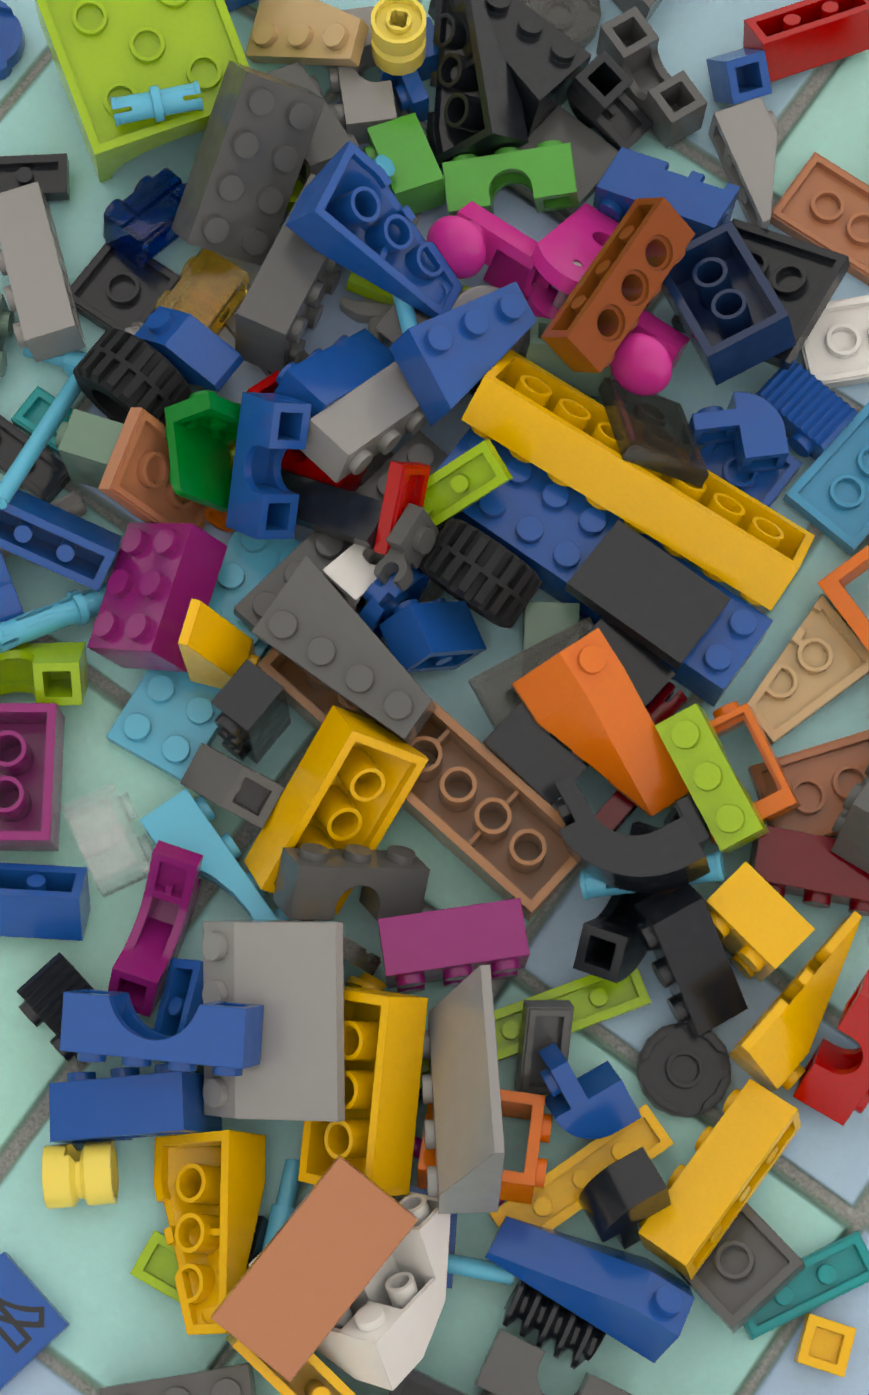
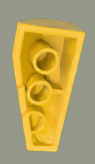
(788, 1027)
(212, 1207)

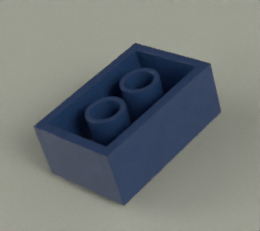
(727, 304)

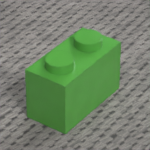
(417, 174)

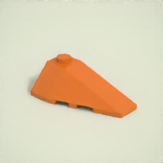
(598, 714)

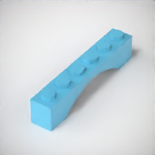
(187, 825)

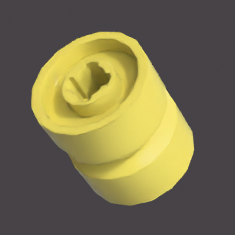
(398, 36)
(80, 1174)

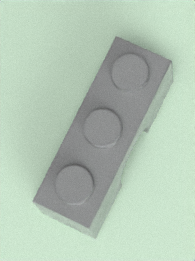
(362, 101)

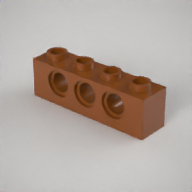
(618, 285)

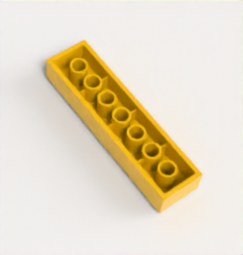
(573, 442)

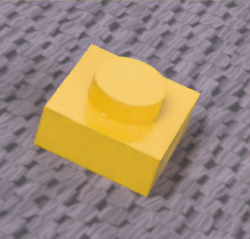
(825, 1345)

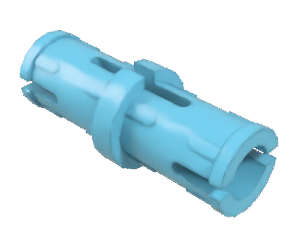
(156, 103)

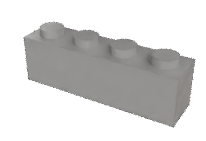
(37, 275)
(363, 424)

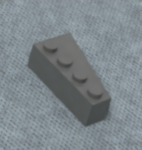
(336, 647)

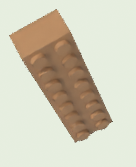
(463, 798)

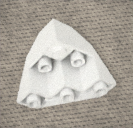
(399, 1308)

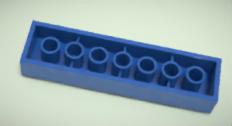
(556, 533)

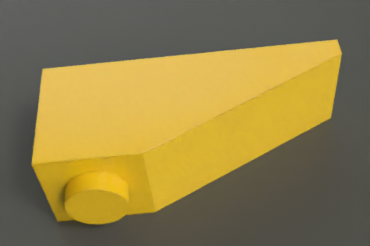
(213, 646)

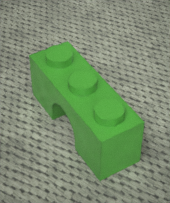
(544, 170)

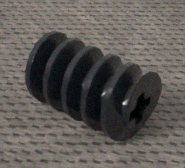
(553, 1323)

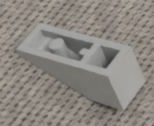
(747, 150)

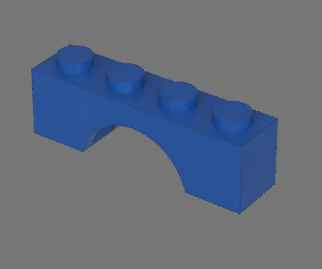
(107, 1025)

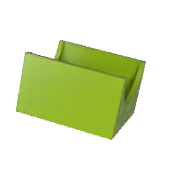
(124, 50)

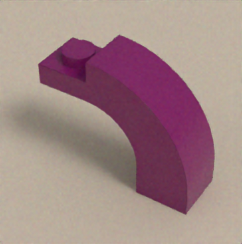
(159, 926)

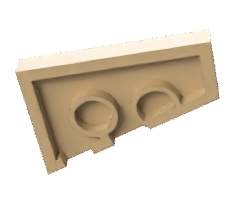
(306, 33)
(810, 672)

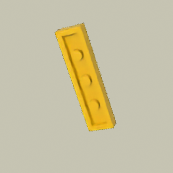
(565, 1182)

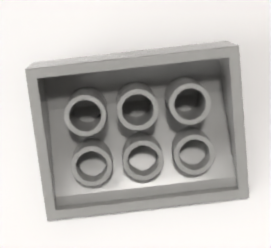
(300, 982)
(464, 1099)

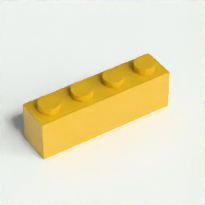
(720, 1177)

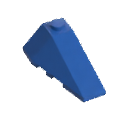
(363, 227)
(599, 1283)

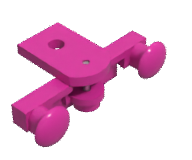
(559, 259)

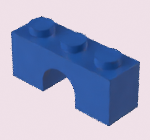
(258, 497)

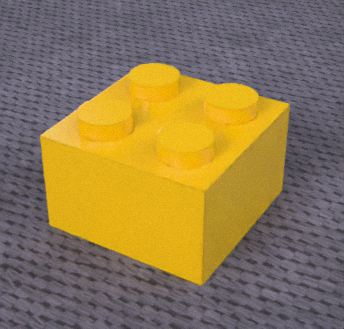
(755, 923)

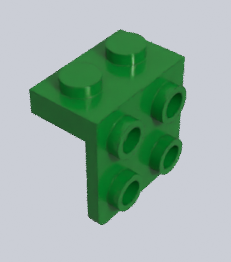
(198, 447)

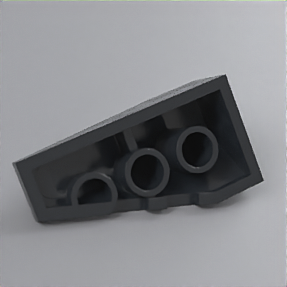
(475, 91)

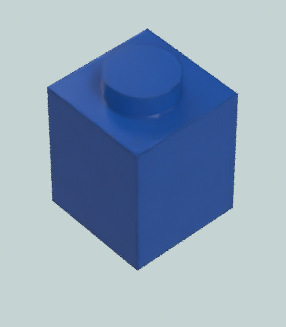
(739, 76)

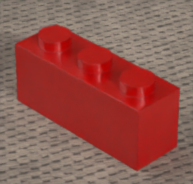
(808, 34)

